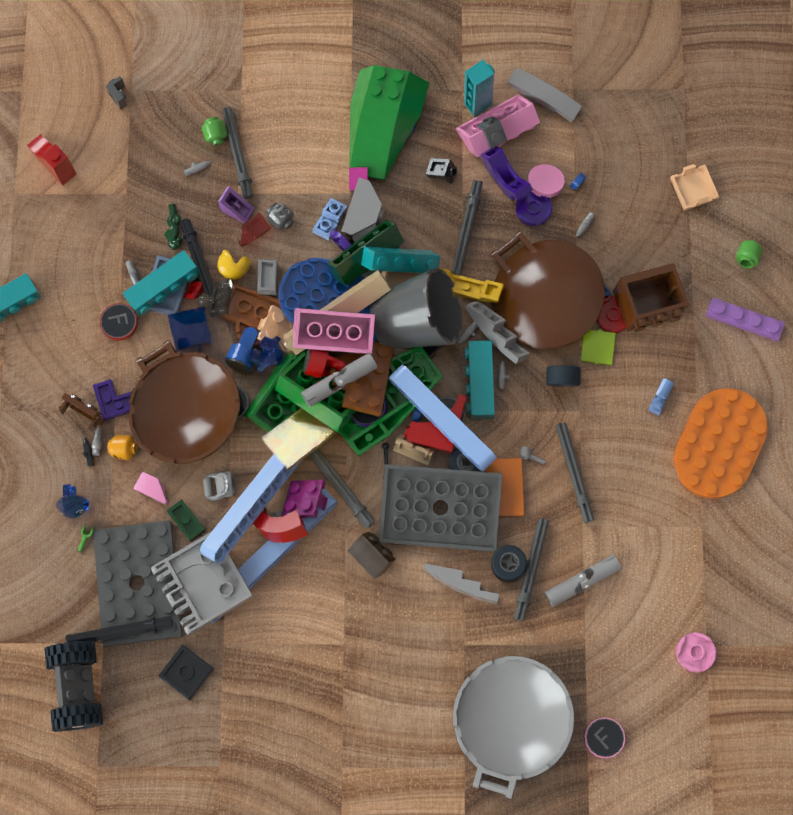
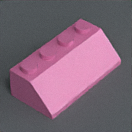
(515, 117)
(333, 331)

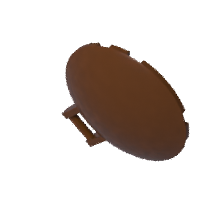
(548, 292)
(183, 405)

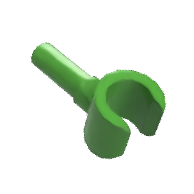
(86, 534)

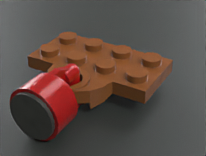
(360, 395)

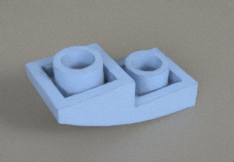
(330, 218)

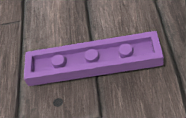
(745, 319)

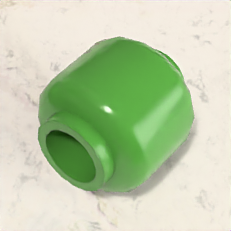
(214, 130)
(749, 254)

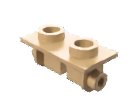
(411, 451)

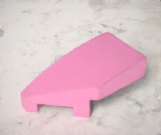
(151, 487)

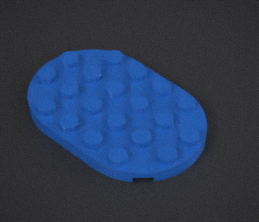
(312, 286)

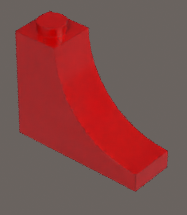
(53, 159)
(429, 436)

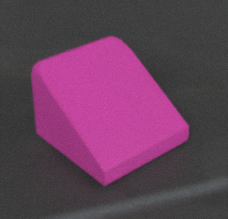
(354, 174)

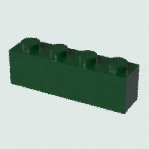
(348, 265)

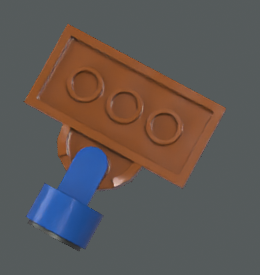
(246, 311)

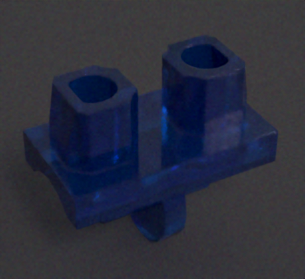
(270, 355)

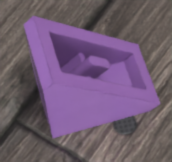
(235, 206)

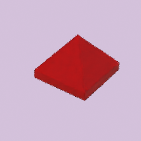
(194, 290)

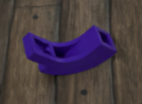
(504, 175)

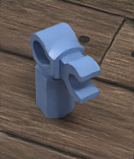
(661, 396)

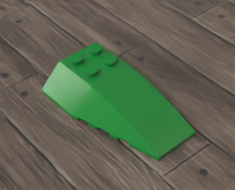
(383, 116)
(361, 438)

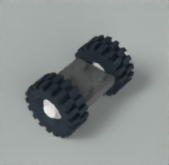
(74, 686)

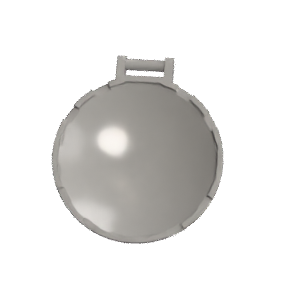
(512, 720)

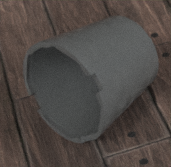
(419, 312)

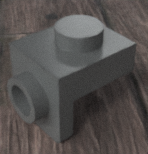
(492, 131)

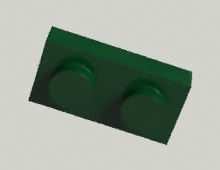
(186, 520)

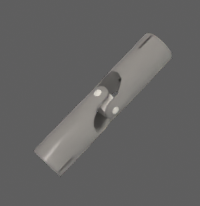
(347, 375)
(580, 582)

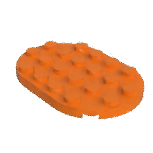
(720, 443)

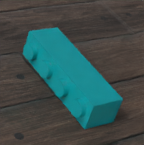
(479, 87)
(399, 259)
(161, 283)
(17, 295)
(481, 380)

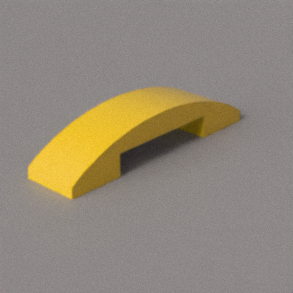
(475, 289)

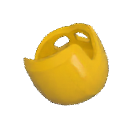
(230, 269)

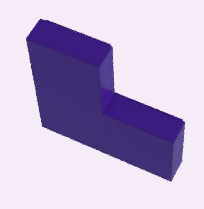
(109, 403)

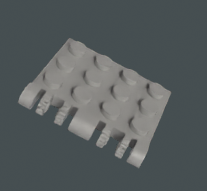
(205, 585)

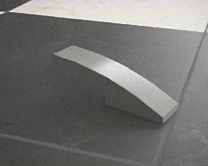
(544, 93)
(493, 327)
(453, 579)

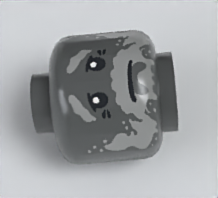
(280, 216)

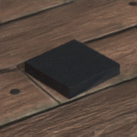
(186, 672)

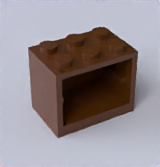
(651, 297)

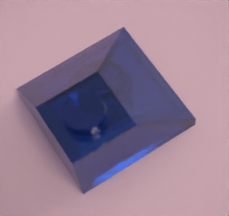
(190, 329)

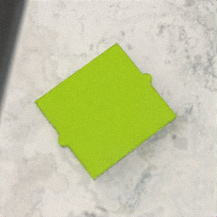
(598, 347)

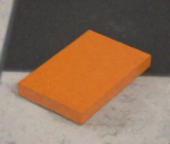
(512, 486)

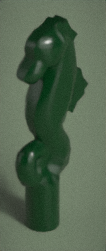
(172, 233)

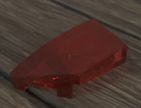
(253, 229)

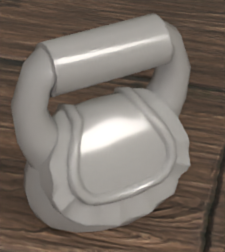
(224, 484)

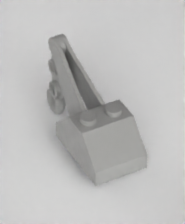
(362, 214)

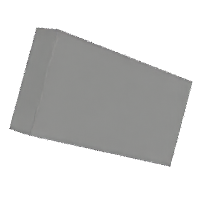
(267, 277)

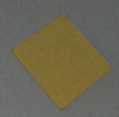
(297, 437)

